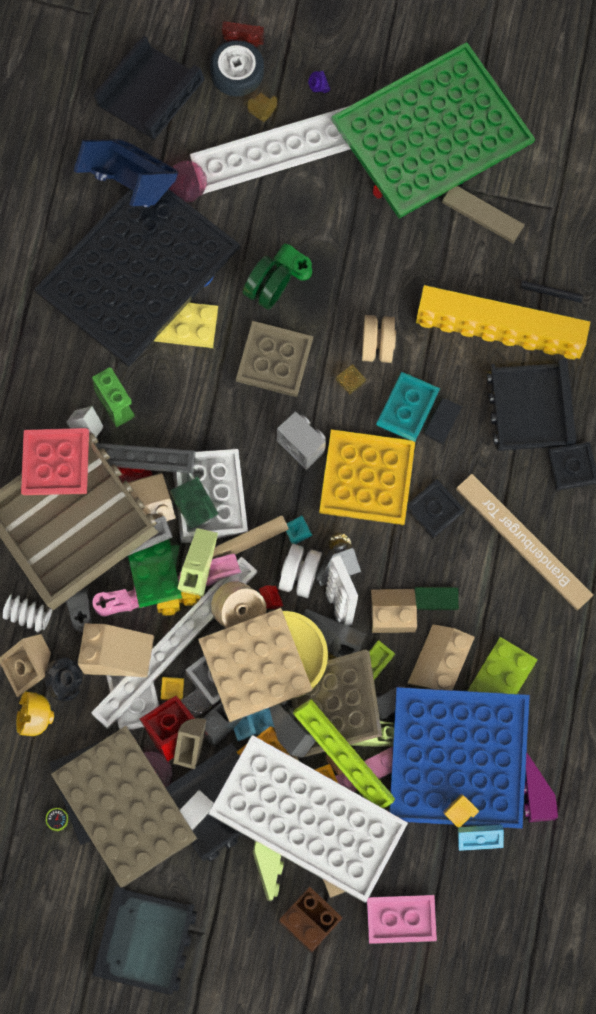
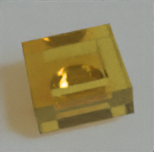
(351, 379)

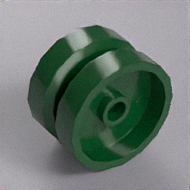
(267, 282)

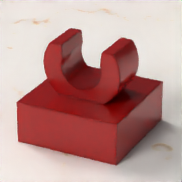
(271, 597)

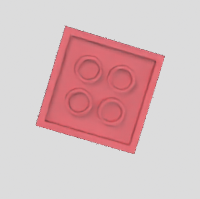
(55, 461)

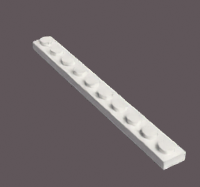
(166, 651)

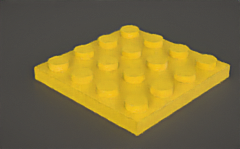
(367, 477)

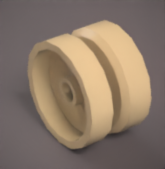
(381, 339)
(236, 603)

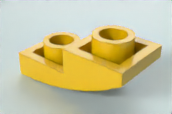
(170, 607)

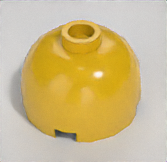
(34, 714)

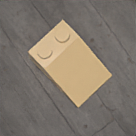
(115, 651)

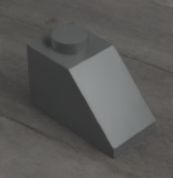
(348, 557)

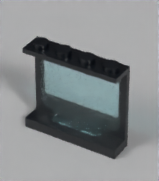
(144, 941)

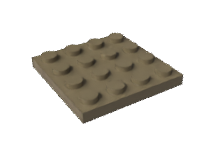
(347, 698)

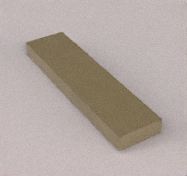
(483, 213)

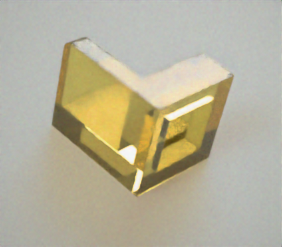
(262, 106)

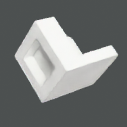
(87, 419)

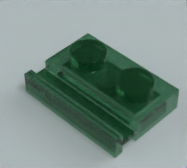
(194, 503)

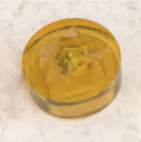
(338, 538)

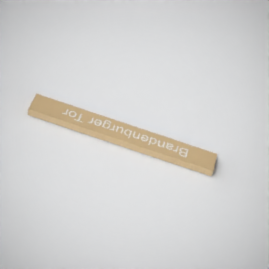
(524, 542)

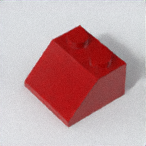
(164, 724)

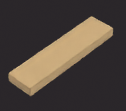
(251, 538)

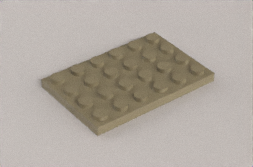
(124, 806)

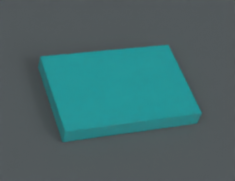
(408, 406)

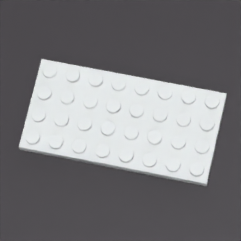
(308, 818)

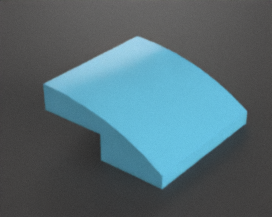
(253, 724)

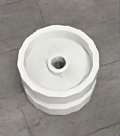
(297, 570)

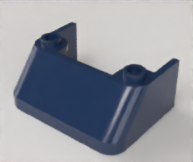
(128, 166)

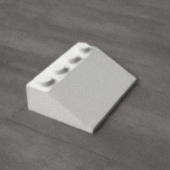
(222, 480)

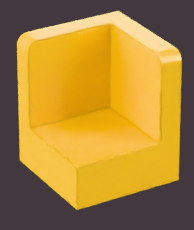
(460, 810)

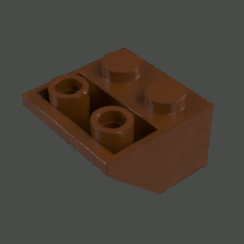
(310, 919)

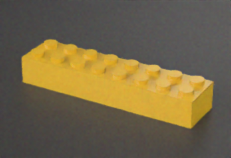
(502, 322)

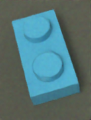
(480, 837)

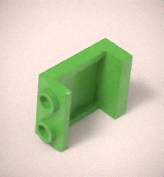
(113, 396)

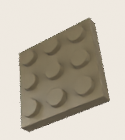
(274, 359)

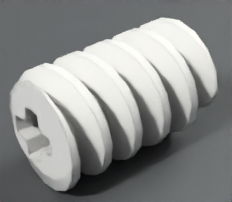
(26, 613)

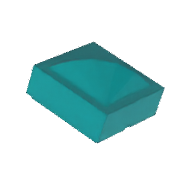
(298, 530)

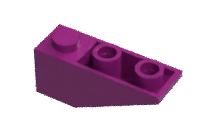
(539, 796)

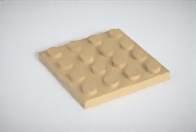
(255, 665)

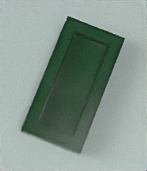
(436, 598)

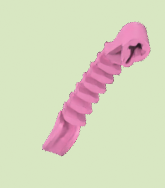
(126, 601)

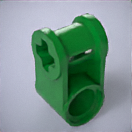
(293, 260)

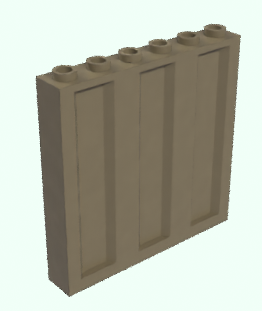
(73, 537)

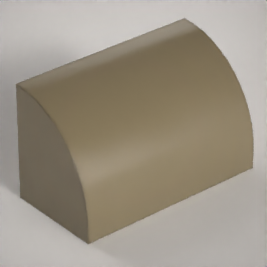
(189, 742)

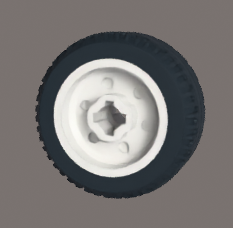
(236, 68)

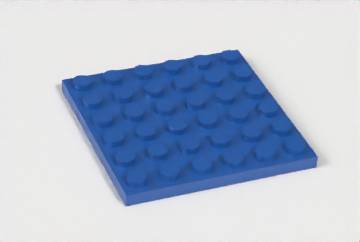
(457, 746)

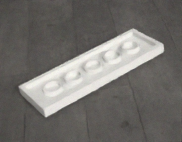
(341, 592)

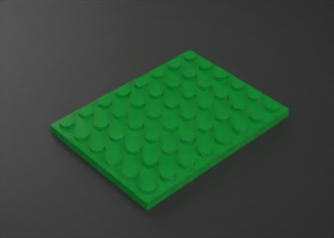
(432, 129)

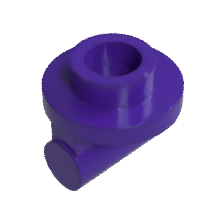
(318, 82)

